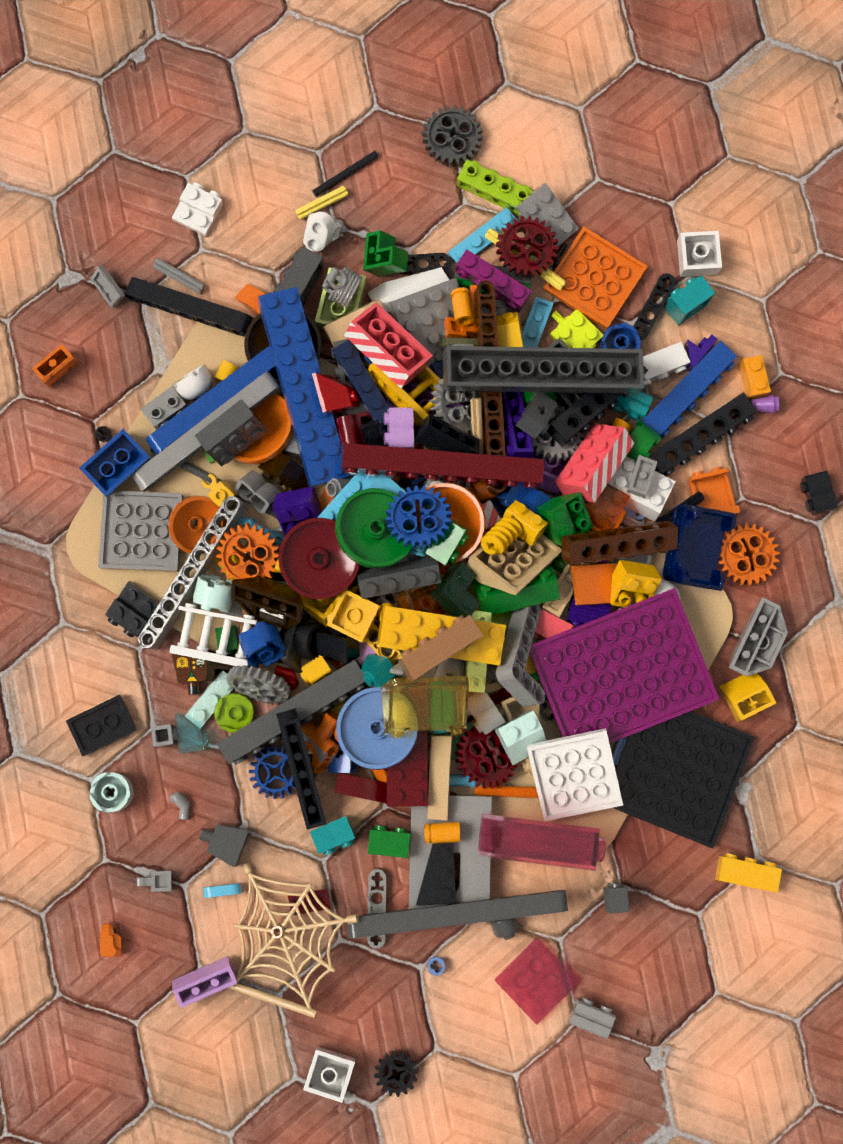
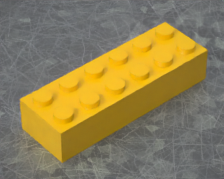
(405, 628)

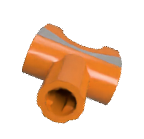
(320, 742)

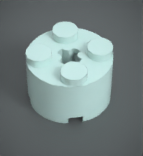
(213, 593)
(100, 790)

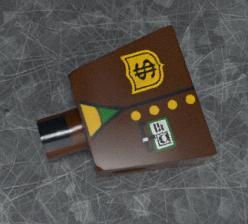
(190, 672)

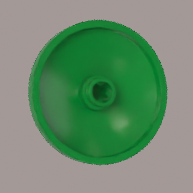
(364, 531)

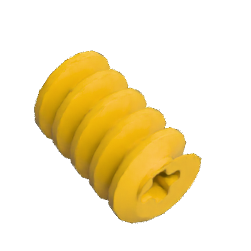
(501, 535)

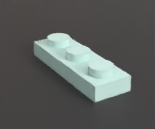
(206, 703)

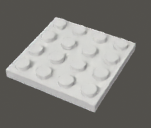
(575, 774)

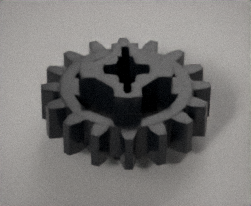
(404, 1068)

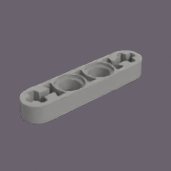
(376, 908)

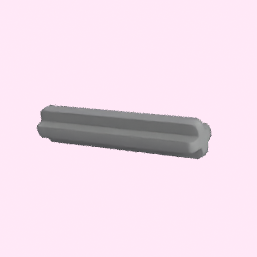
(178, 275)

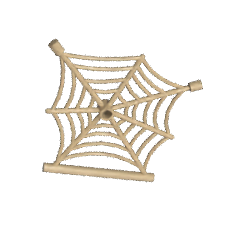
(306, 1010)

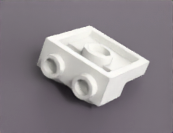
(197, 208)

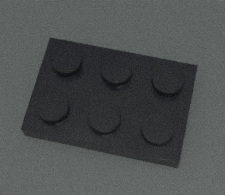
(101, 725)

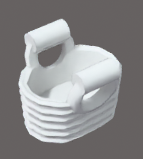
(320, 231)

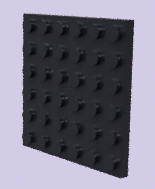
(682, 775)

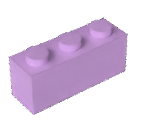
(204, 982)

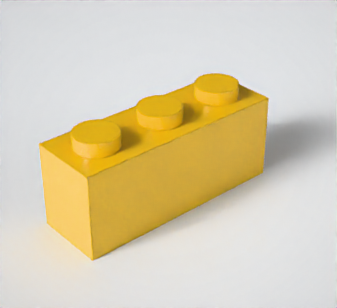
(748, 873)

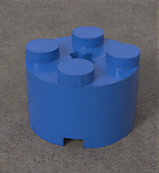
(623, 334)
(262, 644)

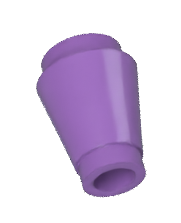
(766, 404)

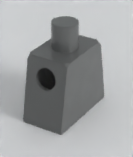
(225, 842)

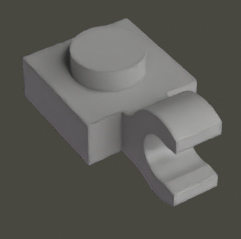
(159, 881)

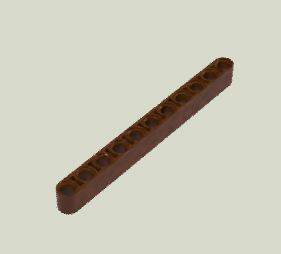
(491, 340)

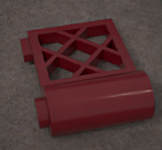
(349, 428)

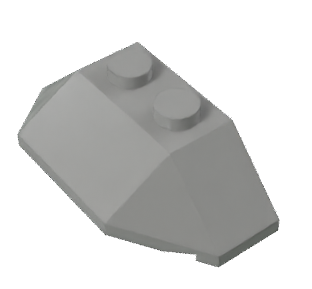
(759, 639)

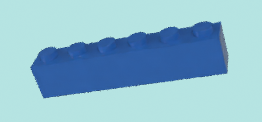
(691, 387)

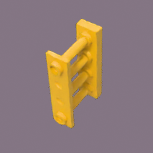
(400, 397)

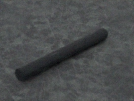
(345, 173)

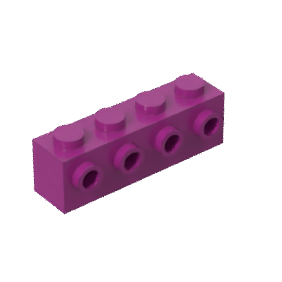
(506, 288)

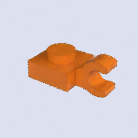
(455, 331)

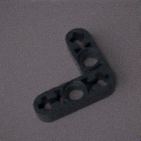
(436, 256)

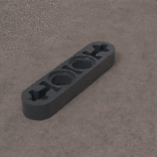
(654, 307)

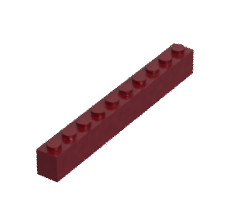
(441, 465)

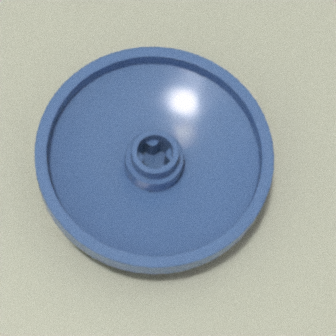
(363, 733)

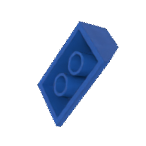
(114, 462)

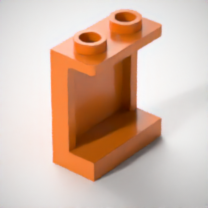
(715, 489)

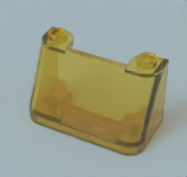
(425, 705)

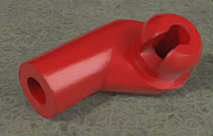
(289, 676)

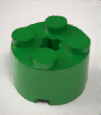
(644, 439)

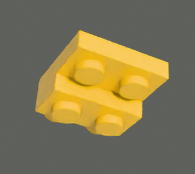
(352, 615)

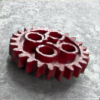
(521, 262)
(472, 762)

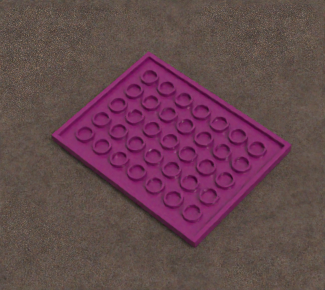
(624, 670)

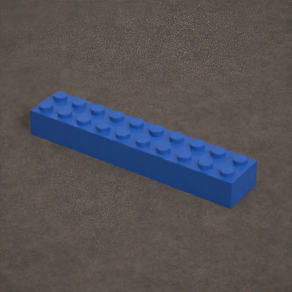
(295, 364)

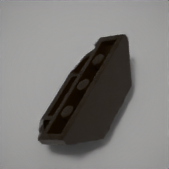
(268, 601)

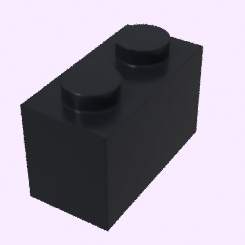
(336, 645)

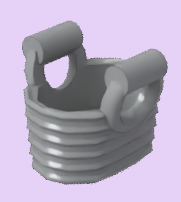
(347, 285)

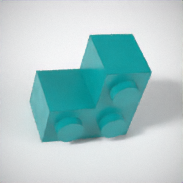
(332, 835)

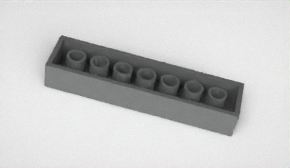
(307, 703)

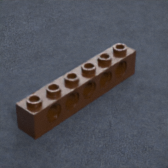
(664, 533)

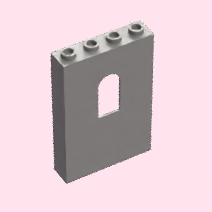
(473, 867)

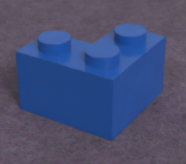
(529, 497)

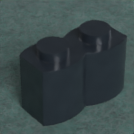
(818, 493)

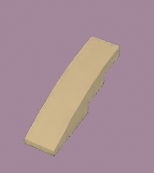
(439, 777)

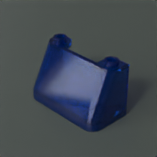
(698, 546)

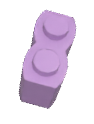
(399, 427)

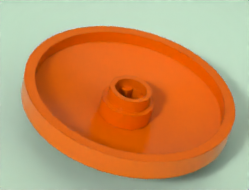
(276, 419)
(465, 510)

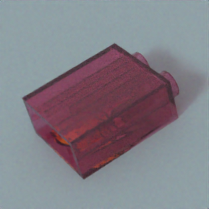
(540, 842)

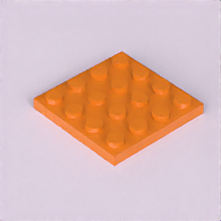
(596, 277)

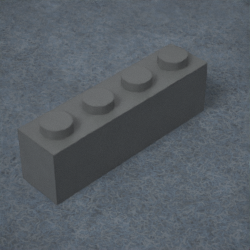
(398, 577)

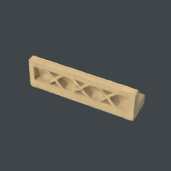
(566, 590)

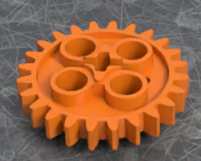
(256, 539)
(764, 550)

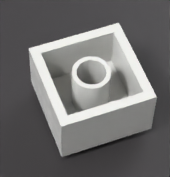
(699, 253)
(329, 1074)

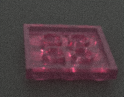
(536, 980)

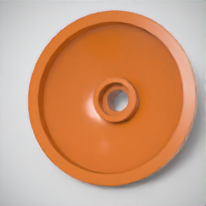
(179, 526)

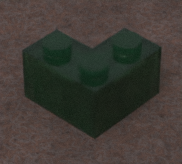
(452, 591)

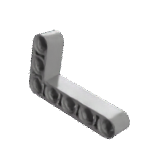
(514, 657)

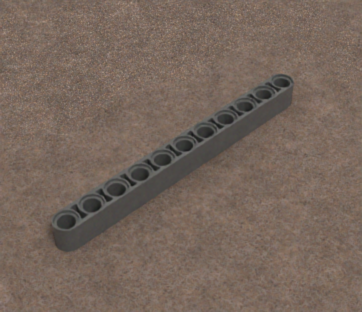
(459, 914)

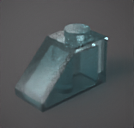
(189, 736)

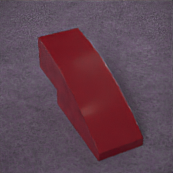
(361, 788)

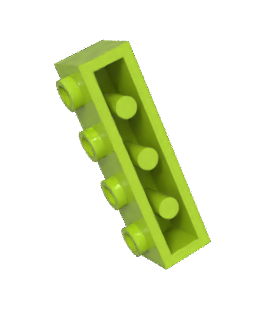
(492, 186)

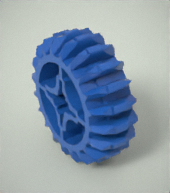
(265, 786)

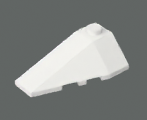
(406, 285)

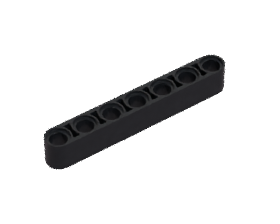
(188, 306)

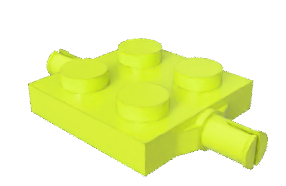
(576, 330)

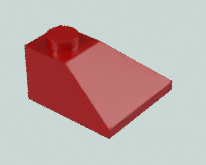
(334, 394)

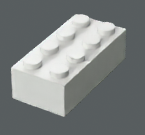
(657, 494)

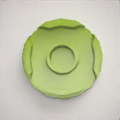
(233, 712)

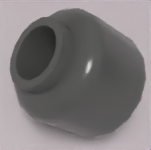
(505, 928)

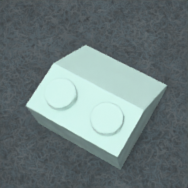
(518, 734)

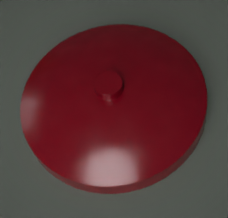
(314, 560)

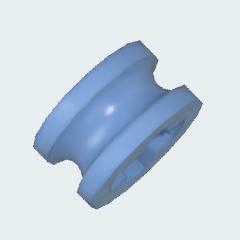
(432, 970)

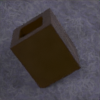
(215, 667)

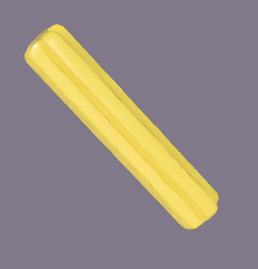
(321, 202)

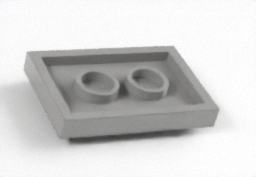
(545, 206)

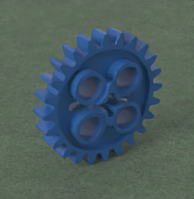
(399, 519)

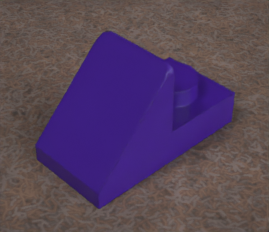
(696, 353)

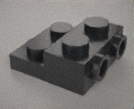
(132, 609)

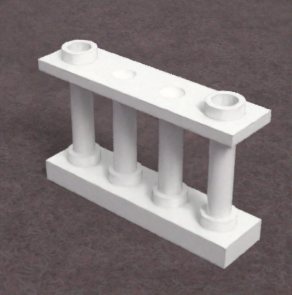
(202, 651)

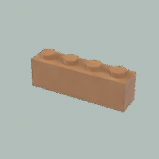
(439, 648)

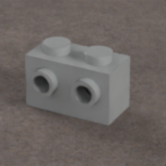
(163, 407)

